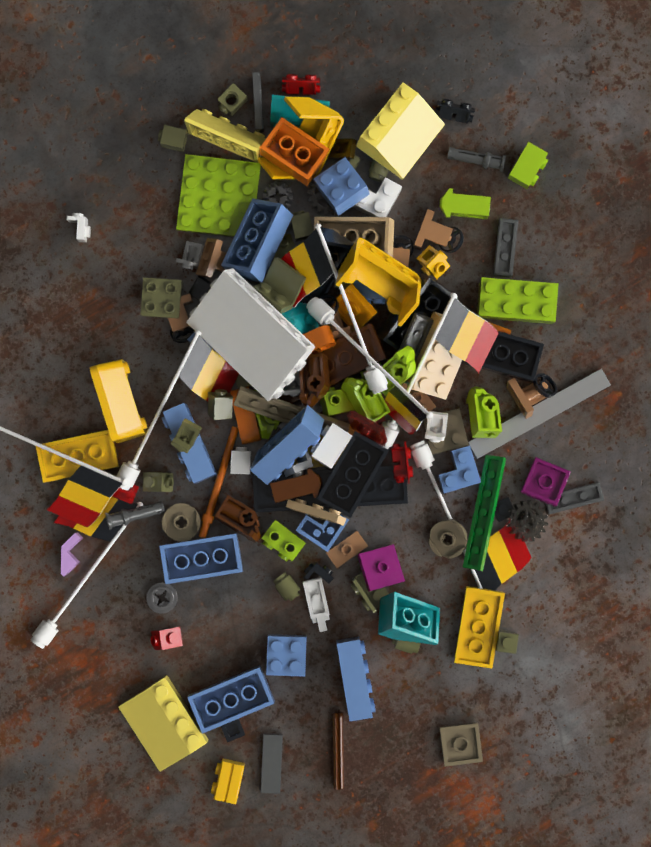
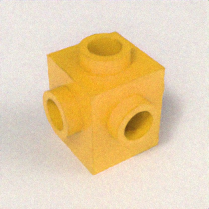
(433, 262)

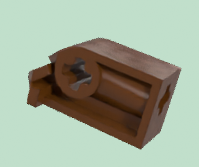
(311, 374)
(297, 487)
(232, 514)

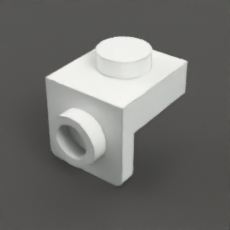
(83, 229)
(436, 427)

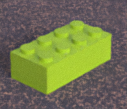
(517, 300)

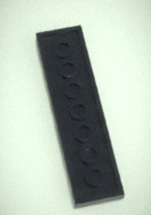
(381, 491)

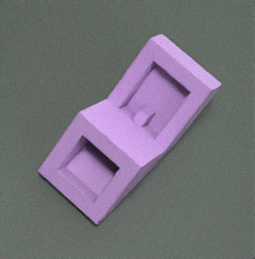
(68, 560)

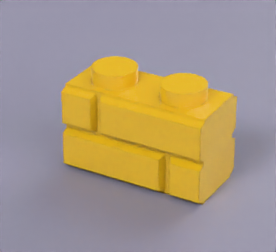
(228, 782)

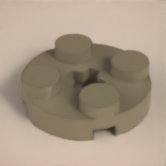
(173, 514)
(443, 548)

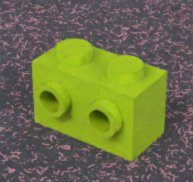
(528, 165)
(335, 402)
(283, 541)

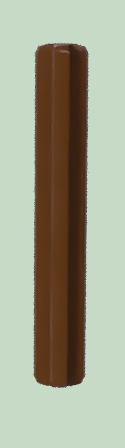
(338, 759)

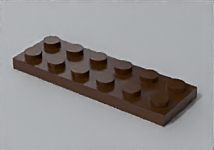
(347, 360)

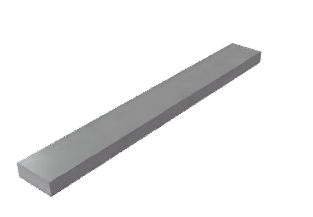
(542, 412)

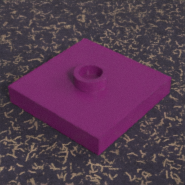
(545, 482)
(380, 568)

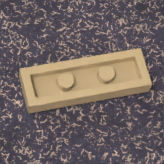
(316, 511)

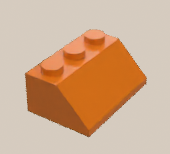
(294, 151)

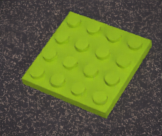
(216, 194)

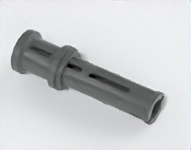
(486, 159)
(126, 516)

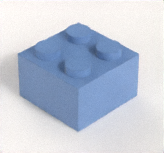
(341, 186)
(286, 655)

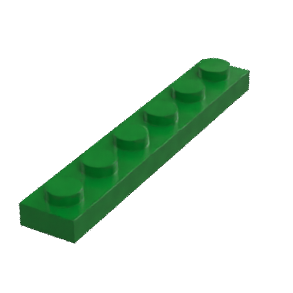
(484, 512)

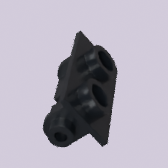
(462, 111)

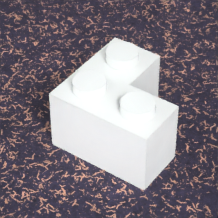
(380, 203)
(331, 446)

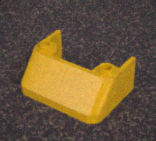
(318, 122)
(384, 276)
(117, 401)

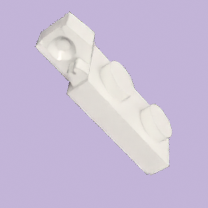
(317, 602)

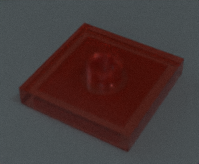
(367, 428)

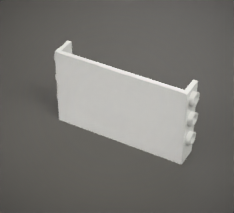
(250, 334)

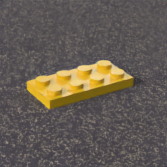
(93, 449)
(479, 627)

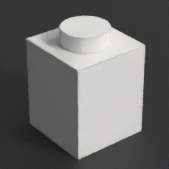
(240, 461)

